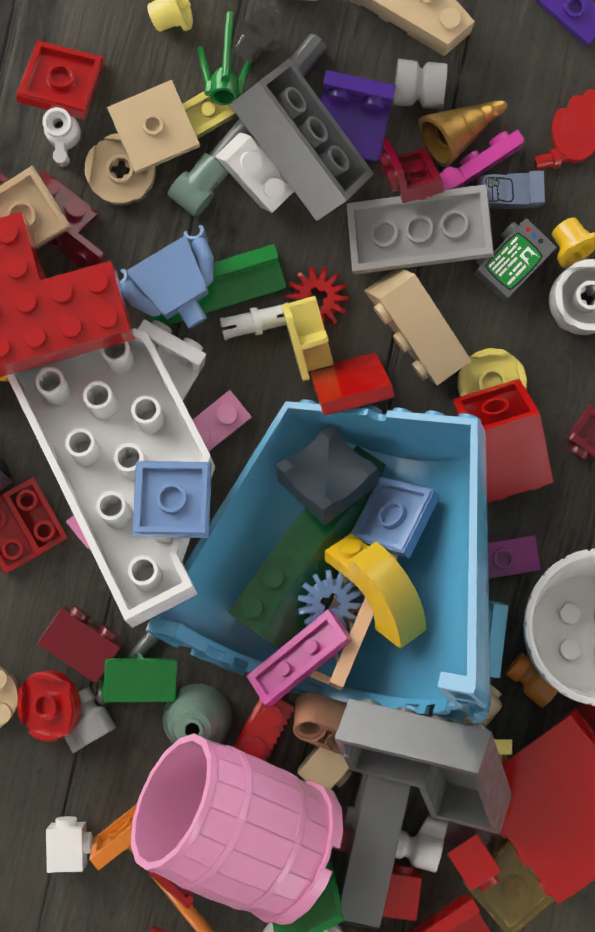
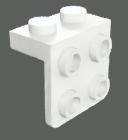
(180, 357)

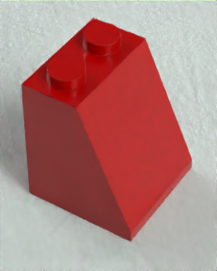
(514, 438)

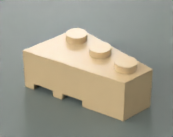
(432, 22)
(417, 325)

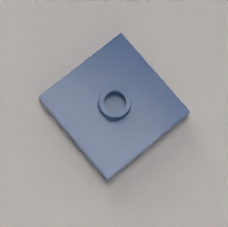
(172, 499)
(395, 516)

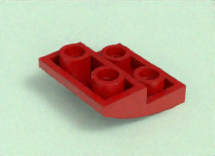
(26, 526)

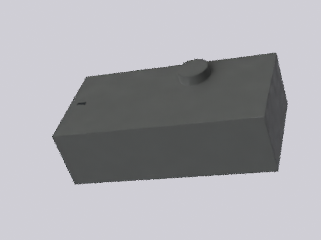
(302, 140)
(370, 848)

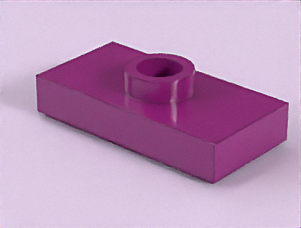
(513, 556)

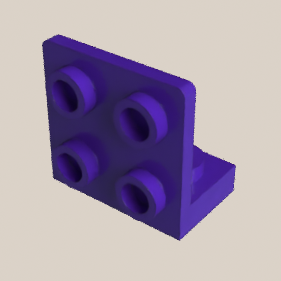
(359, 109)

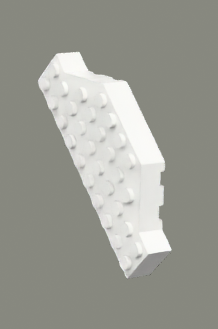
(93, 425)

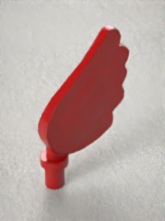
(571, 133)

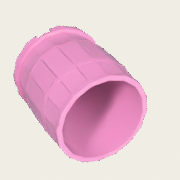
(236, 829)

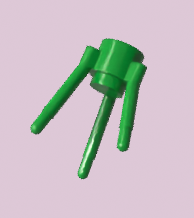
(224, 84)

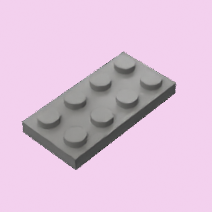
(420, 232)

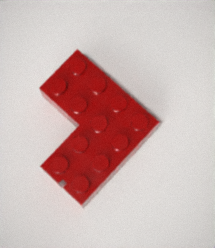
(53, 315)

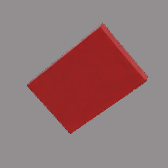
(351, 384)

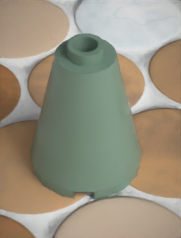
(201, 706)

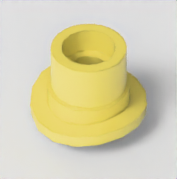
(170, 13)

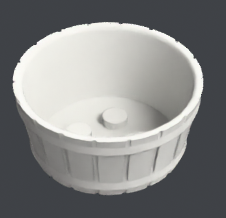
(562, 626)

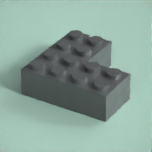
(448, 761)

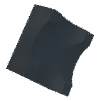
(327, 475)

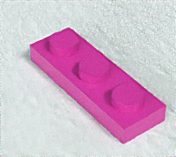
(299, 658)

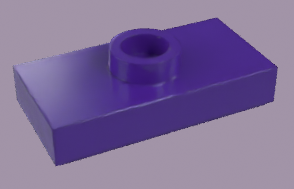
(574, 16)

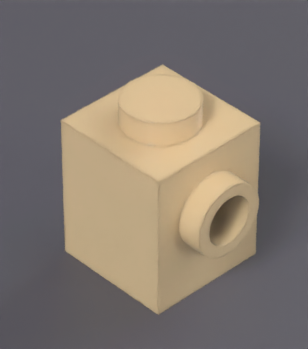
(325, 768)

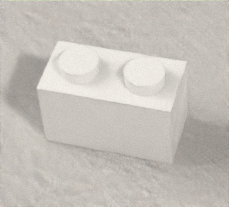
(254, 172)

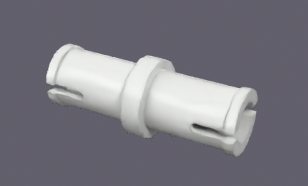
(253, 321)

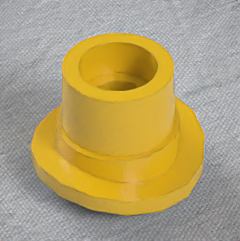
(573, 241)

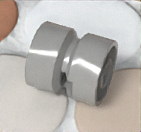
(420, 84)

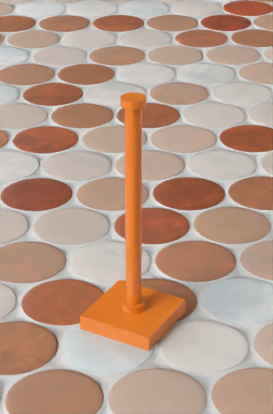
(114, 841)

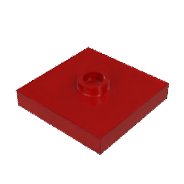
(60, 79)

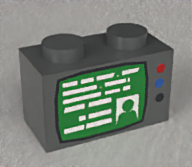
(514, 259)

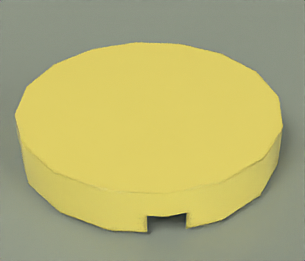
(483, 371)

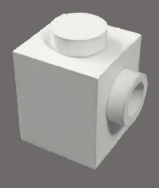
(67, 845)

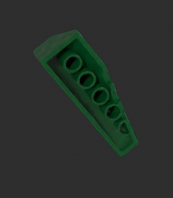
(271, 598)

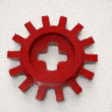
(331, 302)

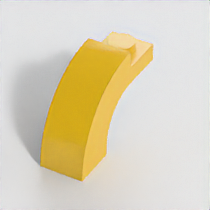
(384, 584)

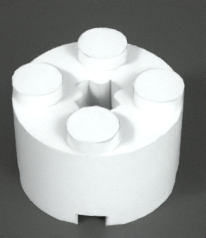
(565, 300)

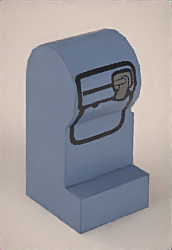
(515, 190)

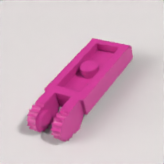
(477, 164)

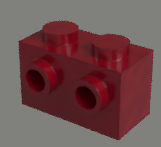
(80, 642)

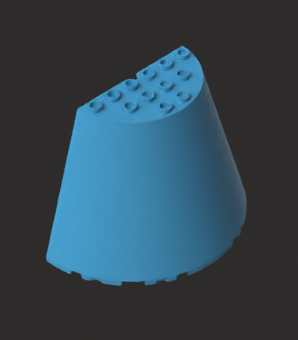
(440, 669)

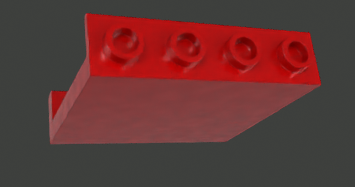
(554, 806)

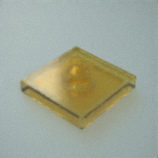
(517, 894)

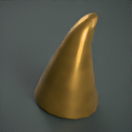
(453, 130)

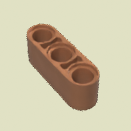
(318, 720)

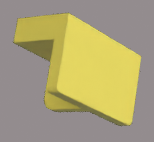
(307, 335)

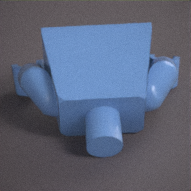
(172, 280)

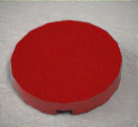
(49, 705)

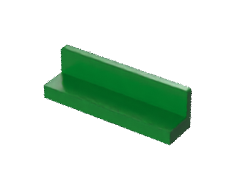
(239, 281)

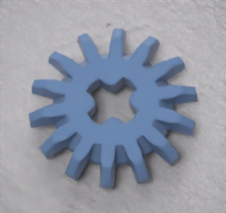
(324, 588)

